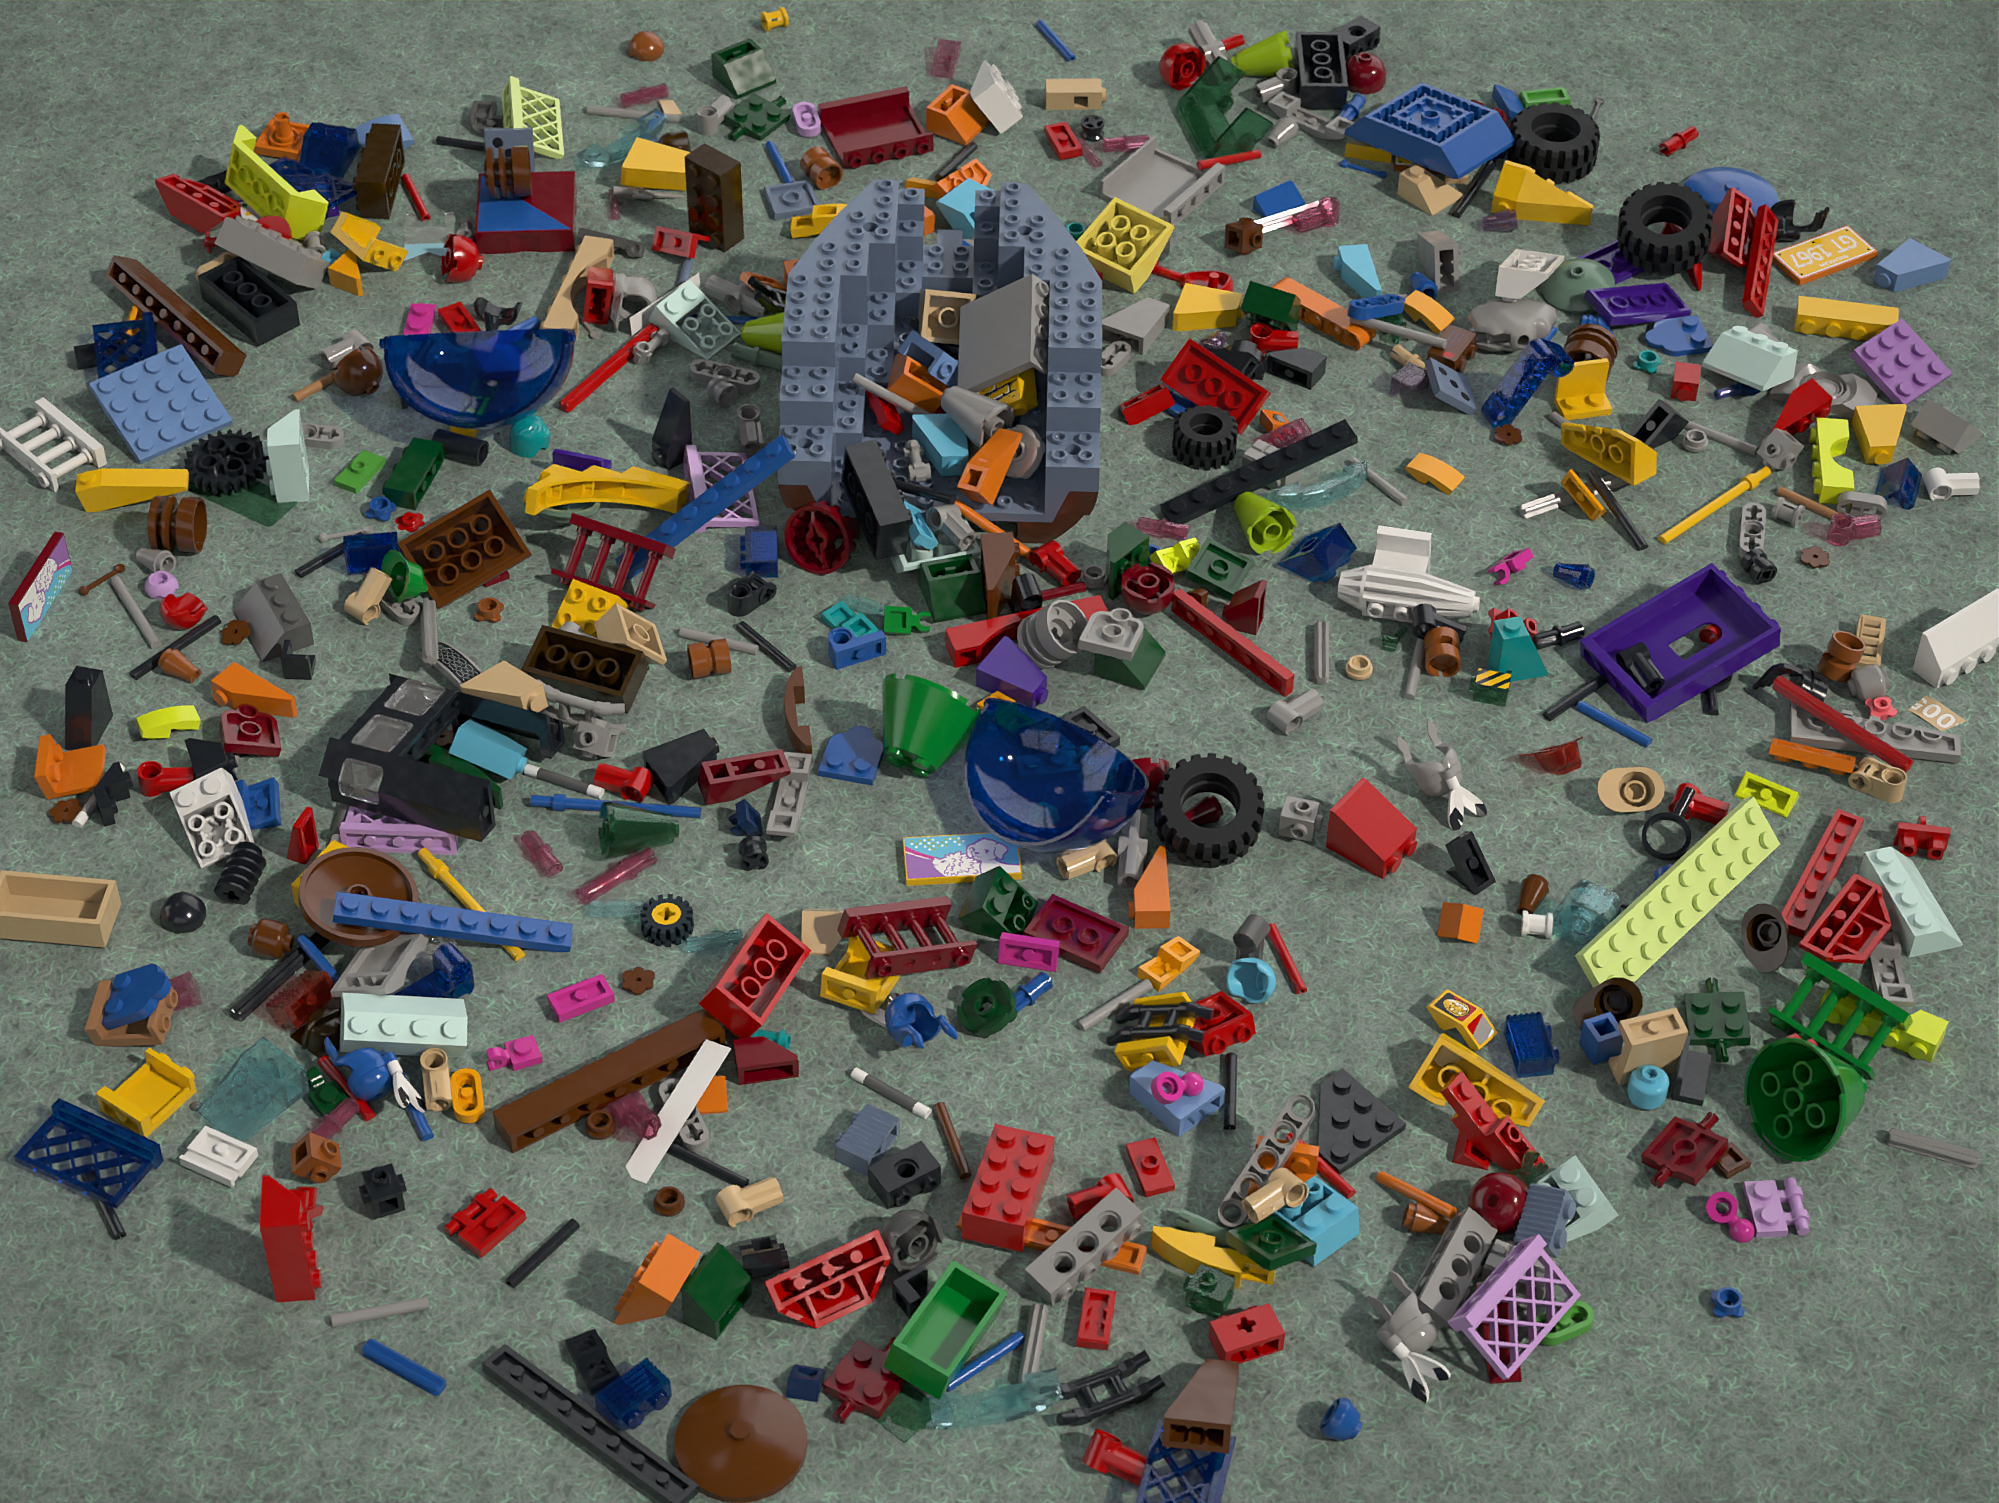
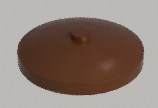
(353, 872)
(741, 1443)

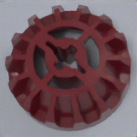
(812, 536)

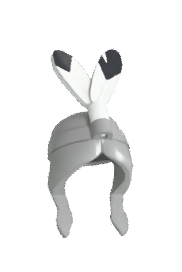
(1443, 778)
(1409, 1336)

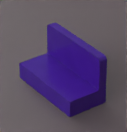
(578, 461)

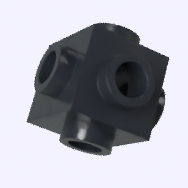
(383, 1190)

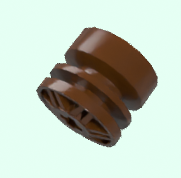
(508, 172)
(1592, 343)
(177, 524)

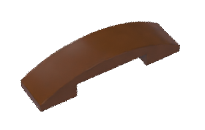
(795, 694)

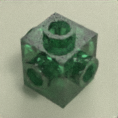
(1209, 1291)

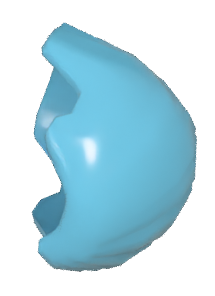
(1251, 980)

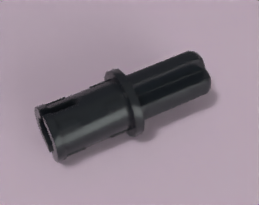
(1558, 635)

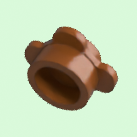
(489, 609)

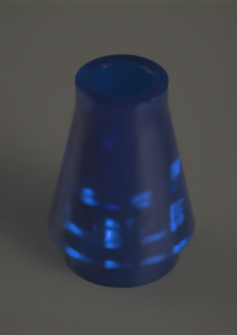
(1575, 574)

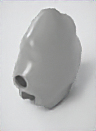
(1510, 325)

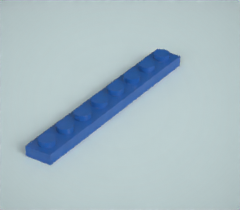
(716, 499)
(452, 922)

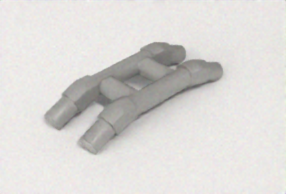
(590, 708)

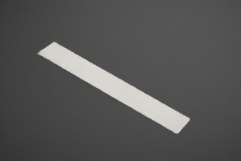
(677, 1109)

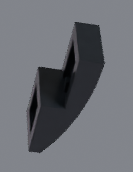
(592, 1360)

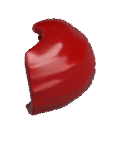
(182, 611)

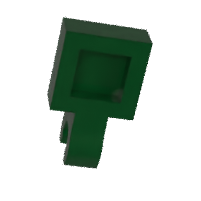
(324, 1096)

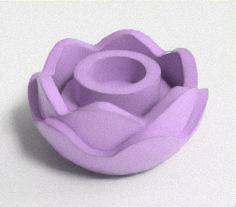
(160, 584)

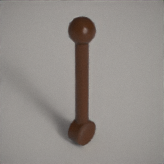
(84, 590)

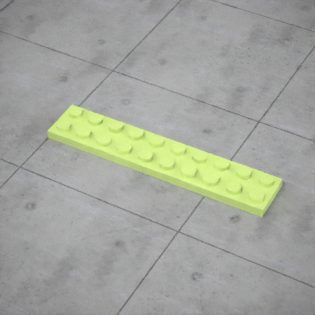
(1680, 896)

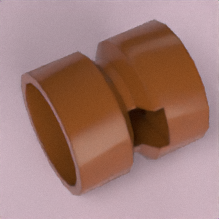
(821, 167)
(1442, 651)
(1841, 654)
(709, 658)

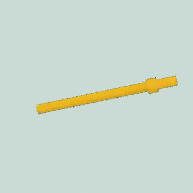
(1748, 482)
(440, 870)

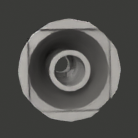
(976, 414)

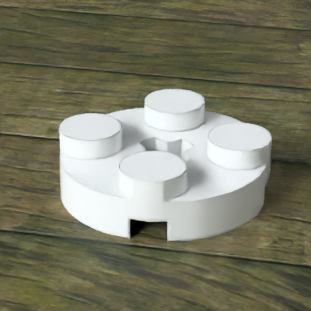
(1031, 454)

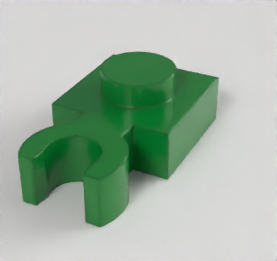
(901, 621)

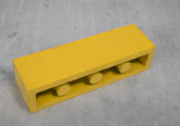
(1842, 318)

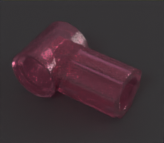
(1324, 214)
(1846, 528)
(634, 1113)

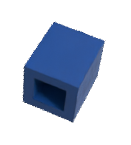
(1601, 1038)

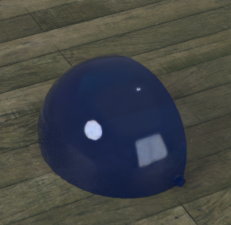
(479, 375)
(1047, 780)

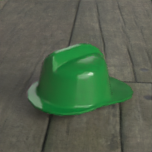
(406, 576)

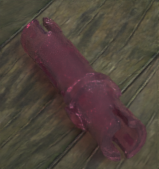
(626, 869)

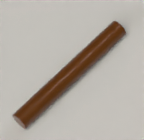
(952, 1140)

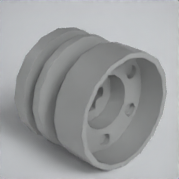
(1052, 633)

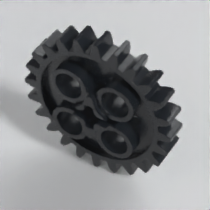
(226, 462)

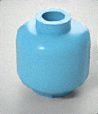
(1648, 1087)

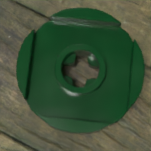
(996, 1017)

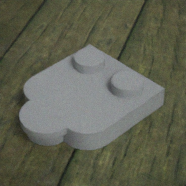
(1112, 634)

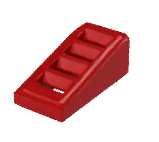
(303, 838)

